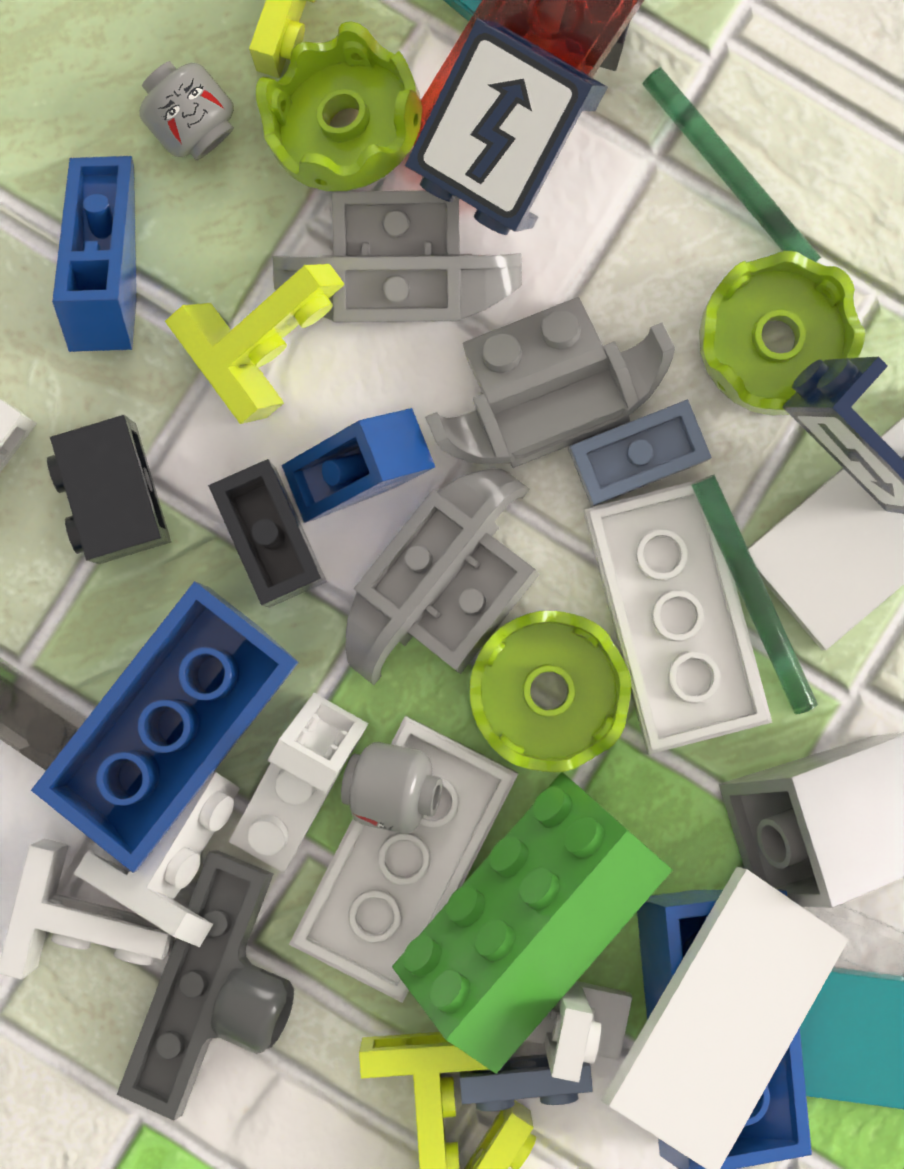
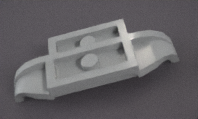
(405, 261)
(549, 386)
(441, 578)

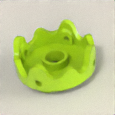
(326, 80)
(783, 288)
(595, 699)

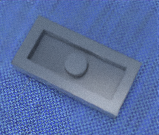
(639, 453)
(521, 1079)

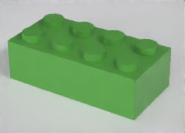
(528, 923)

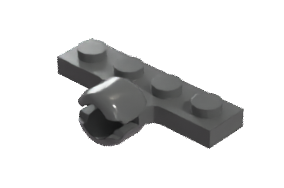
(208, 992)

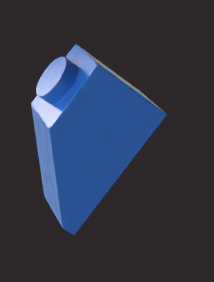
(358, 464)

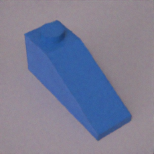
(97, 256)

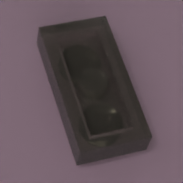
(34, 717)

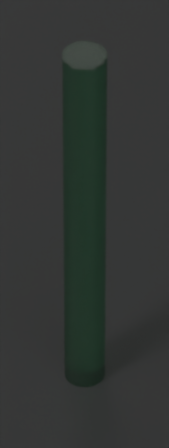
(727, 165)
(754, 594)

